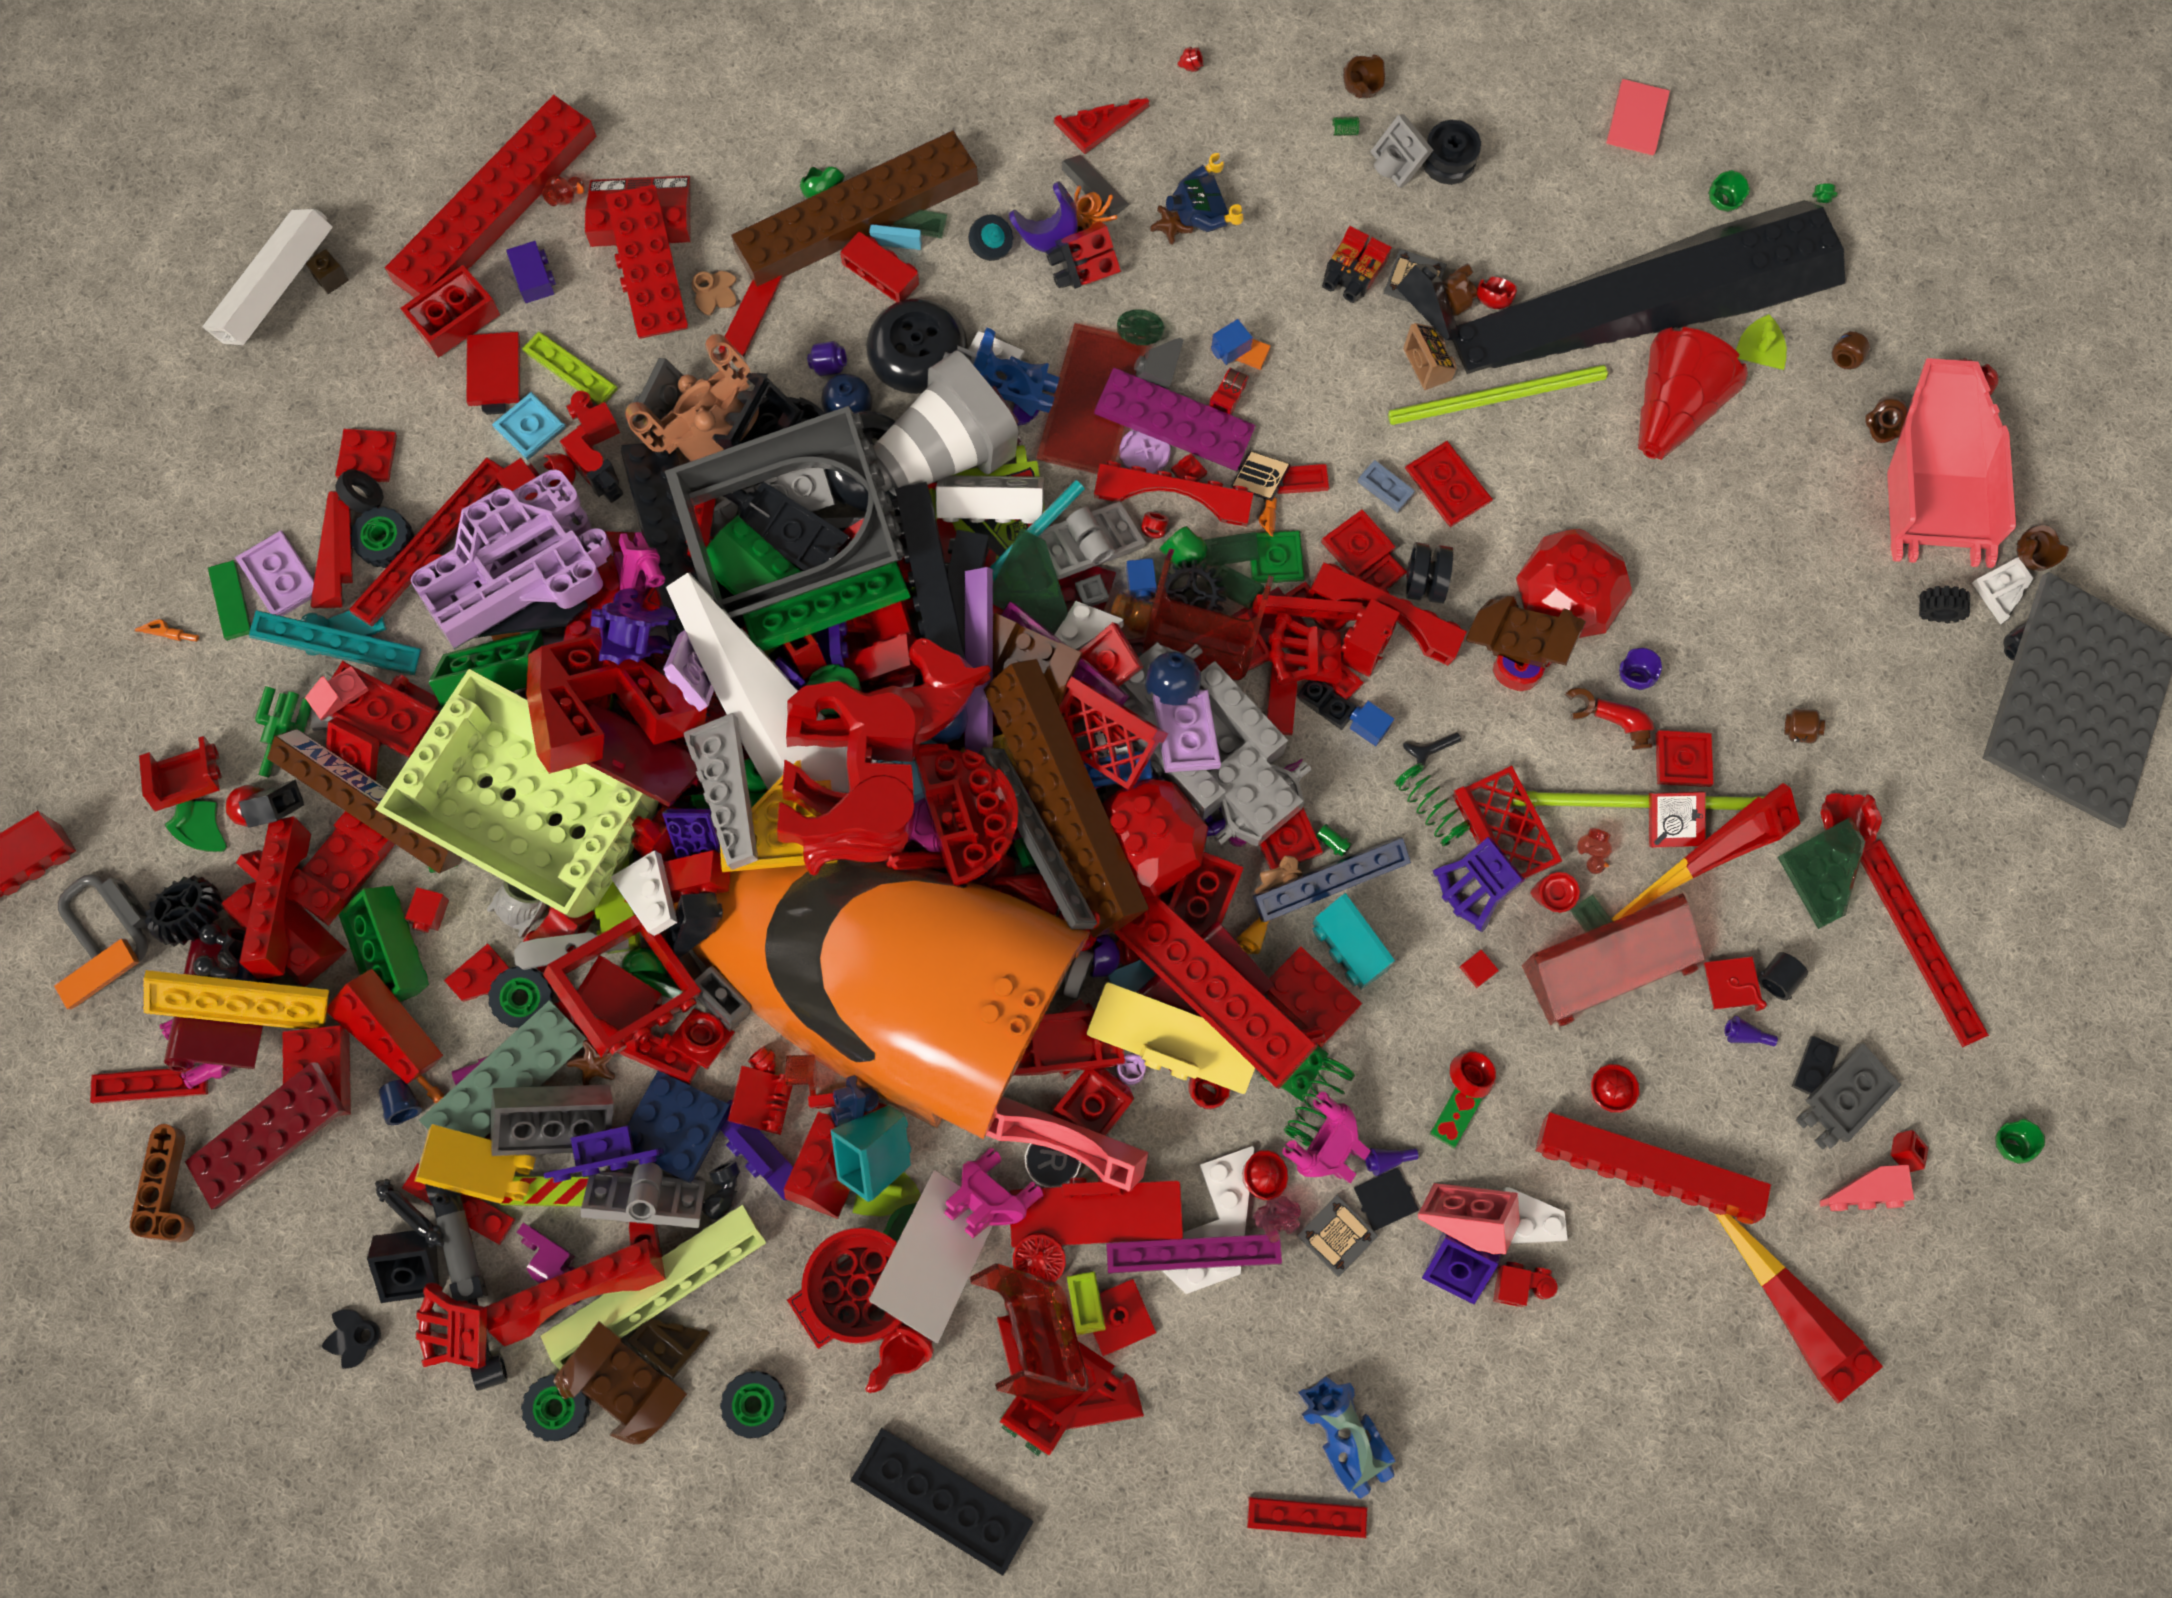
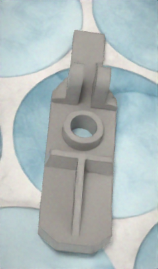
(546, 950)

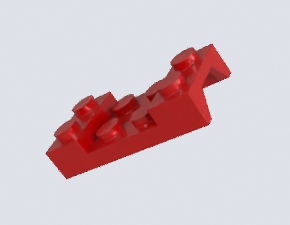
(338, 868)

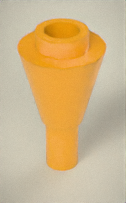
(1253, 937)

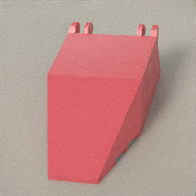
(1951, 466)

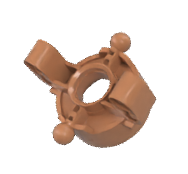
(699, 409)

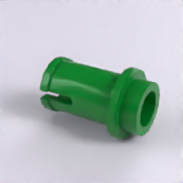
(1334, 840)

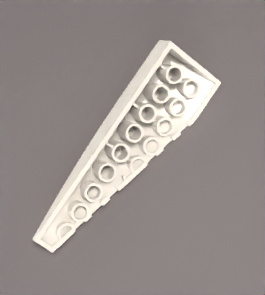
(751, 689)

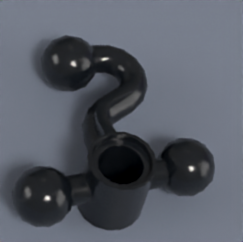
(230, 951)

